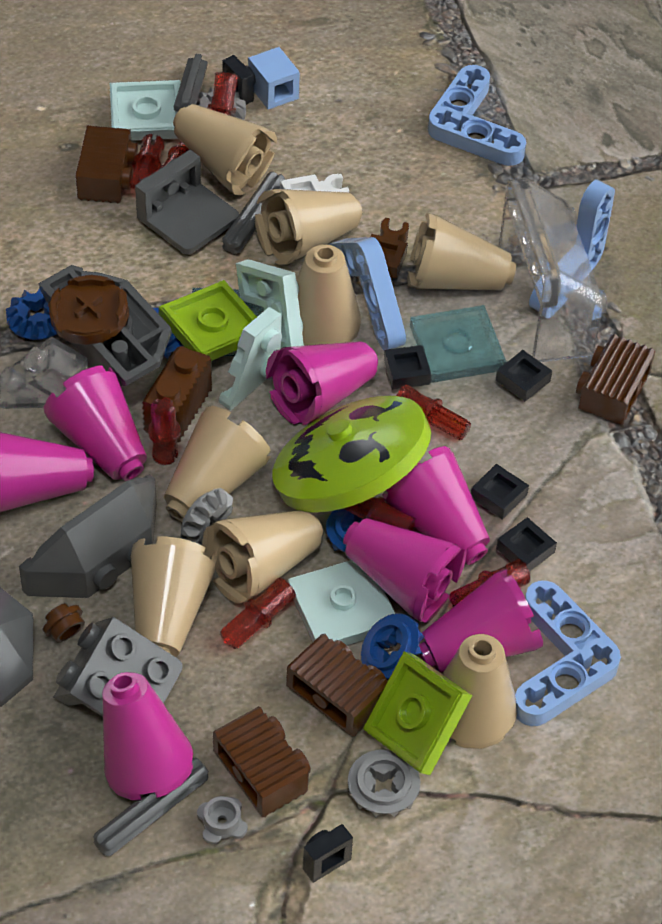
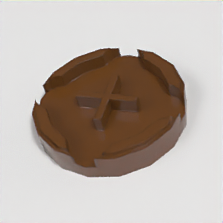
(88, 310)

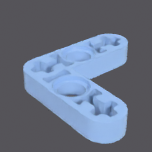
(448, 119)
(591, 224)
(367, 260)
(577, 654)

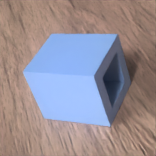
(275, 78)

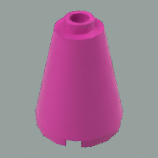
(318, 377)
(99, 422)
(39, 471)
(441, 503)
(406, 564)
(491, 609)
(141, 740)

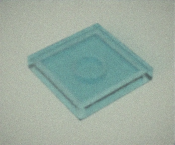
(458, 343)

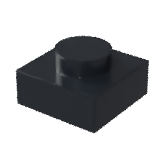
(246, 77)
(407, 366)
(523, 375)
(499, 491)
(526, 543)
(327, 852)

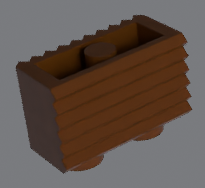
(104, 164)
(615, 379)
(186, 382)
(336, 683)
(262, 761)

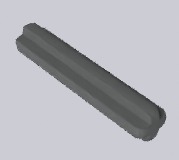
(191, 82)
(244, 225)
(145, 812)

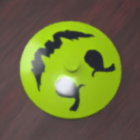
(351, 454)

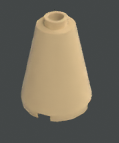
(227, 145)
(302, 219)
(457, 259)
(327, 298)
(215, 458)
(259, 550)
(169, 588)
(484, 673)

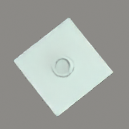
(144, 107)
(340, 602)

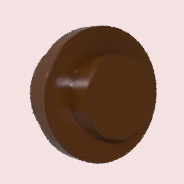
(63, 622)

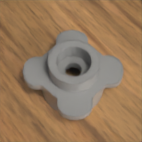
(225, 808)

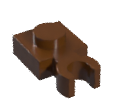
(393, 245)

